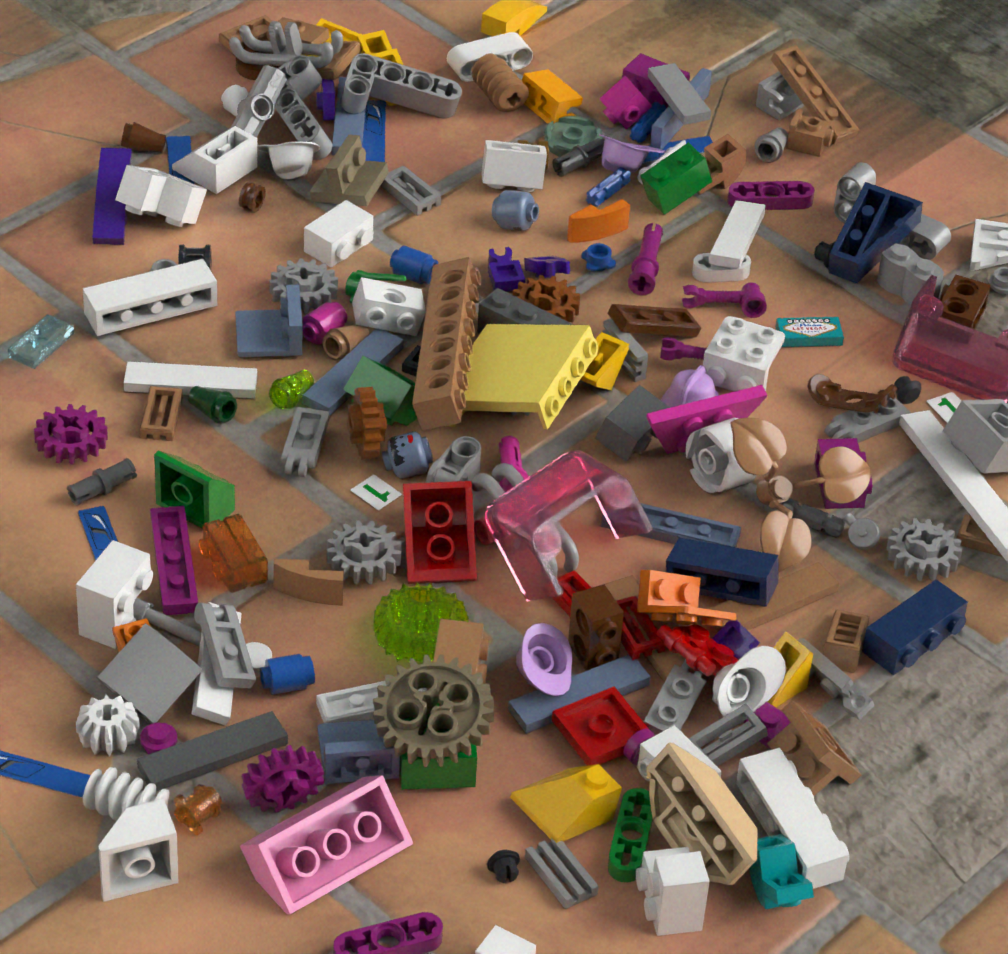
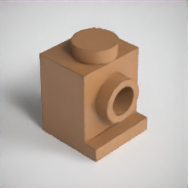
(809, 134)

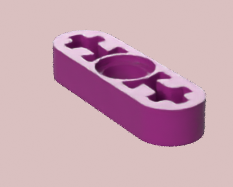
(790, 194)
(395, 928)

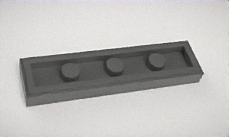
(212, 751)

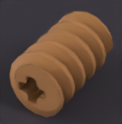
(499, 83)

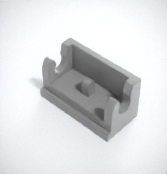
(777, 97)

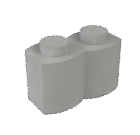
(906, 273)

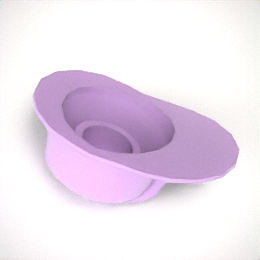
(624, 155)
(689, 387)
(545, 659)

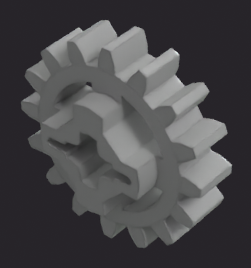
(315, 283)
(924, 549)
(364, 552)

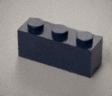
(726, 570)
(915, 627)

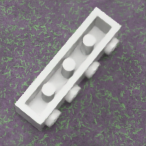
(150, 297)
(789, 809)

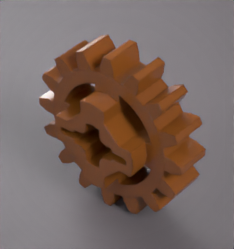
(550, 296)
(366, 423)

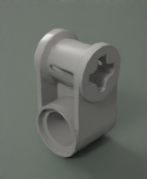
(458, 462)

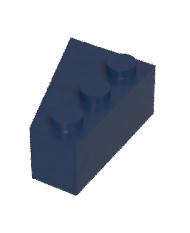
(872, 226)

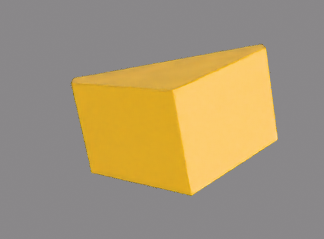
(607, 363)
(797, 665)

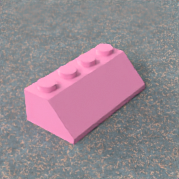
(327, 843)

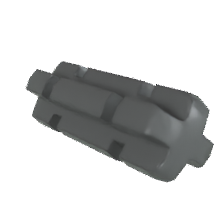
(816, 518)

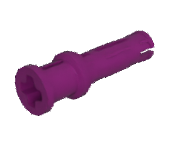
(645, 265)

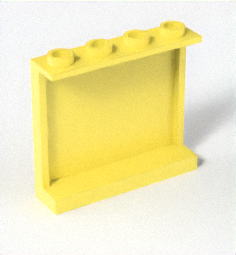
(527, 368)

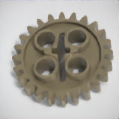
(463, 719)

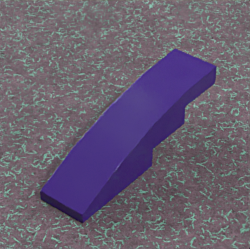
(110, 214)

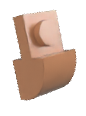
(725, 161)

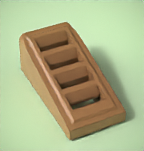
(845, 644)

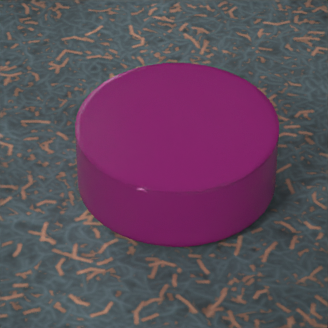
(632, 746)

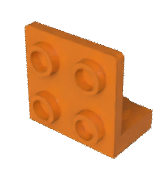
(676, 596)

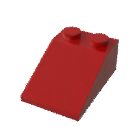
(439, 532)

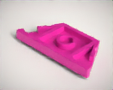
(678, 422)

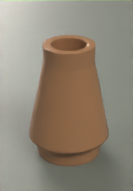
(343, 340)

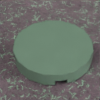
(570, 132)

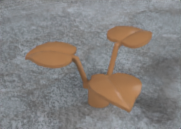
(756, 449)

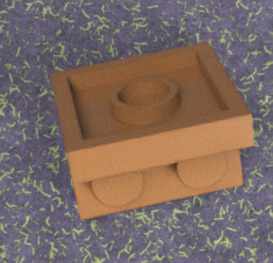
(813, 750)

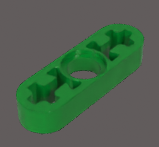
(636, 847)

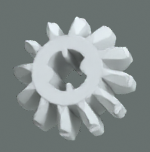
(107, 725)

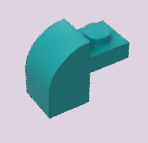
(777, 875)

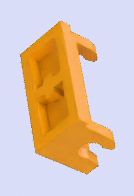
(549, 95)

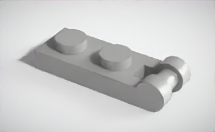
(225, 645)

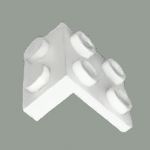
(741, 354)

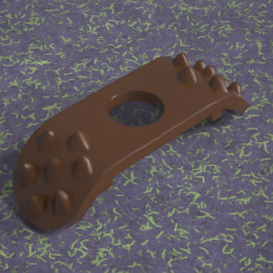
(832, 395)

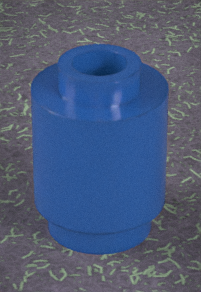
(413, 264)
(287, 673)

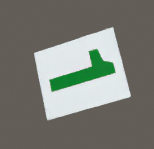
(945, 405)
(376, 492)

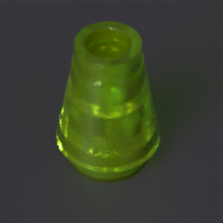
(289, 389)

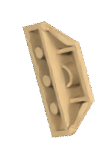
(701, 813)

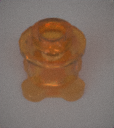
(198, 807)

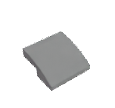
(149, 673)

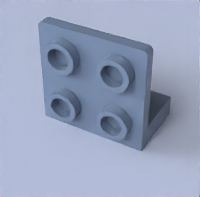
(271, 330)
(354, 752)

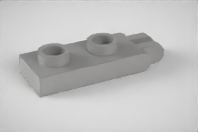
(866, 425)
(304, 440)
(675, 699)

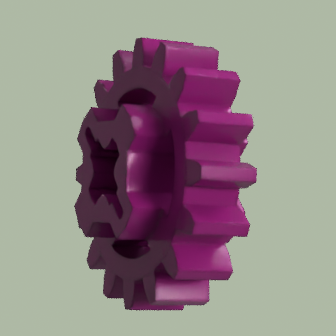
(70, 434)
(282, 778)

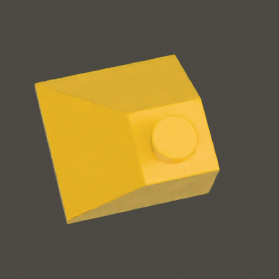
(570, 801)

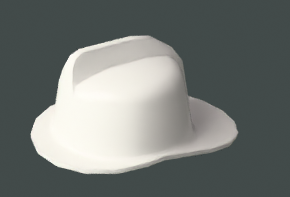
(291, 158)
(749, 680)

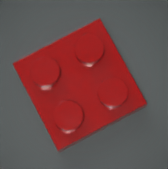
(598, 725)

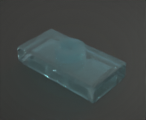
(40, 341)

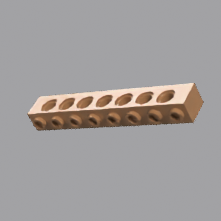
(446, 344)

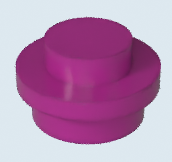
(158, 737)

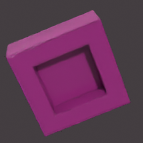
(773, 720)

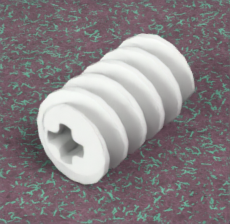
(114, 796)

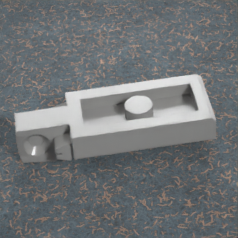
(837, 683)

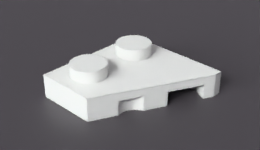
(989, 244)

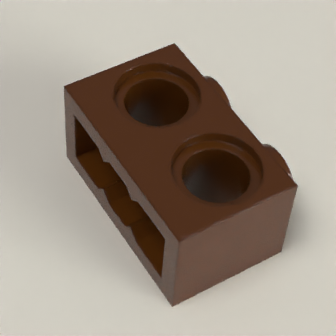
(965, 301)
(595, 627)

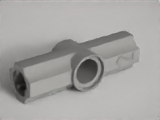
(263, 95)

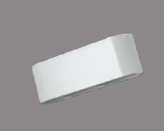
(505, 46)

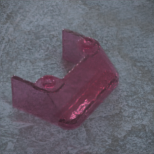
(950, 351)
(527, 515)

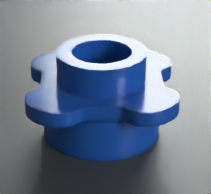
(598, 257)

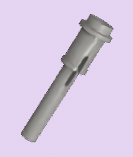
(146, 610)

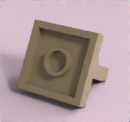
(349, 176)

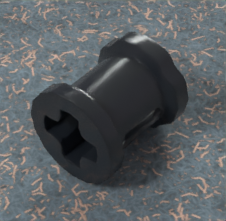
(192, 254)

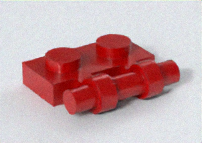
(697, 648)

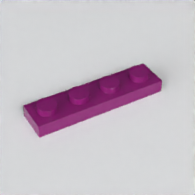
(173, 560)

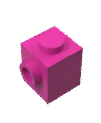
(624, 103)

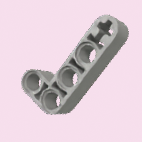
(301, 82)
(398, 85)
(925, 239)

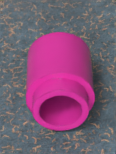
(321, 320)

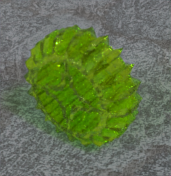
(420, 615)

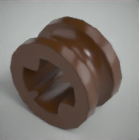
(252, 196)

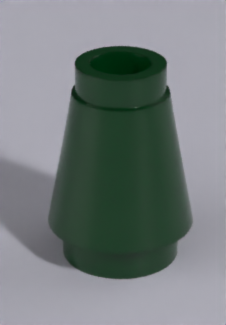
(214, 403)

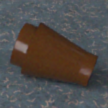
(142, 138)

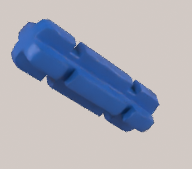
(644, 124)
(608, 187)

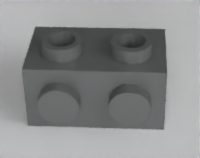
(627, 426)

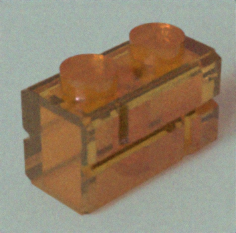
(234, 553)

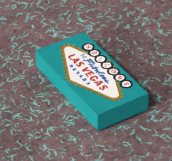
(810, 331)

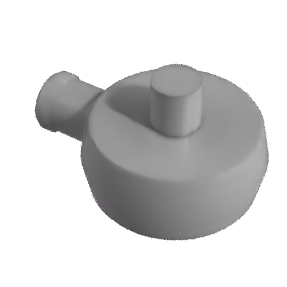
(862, 532)

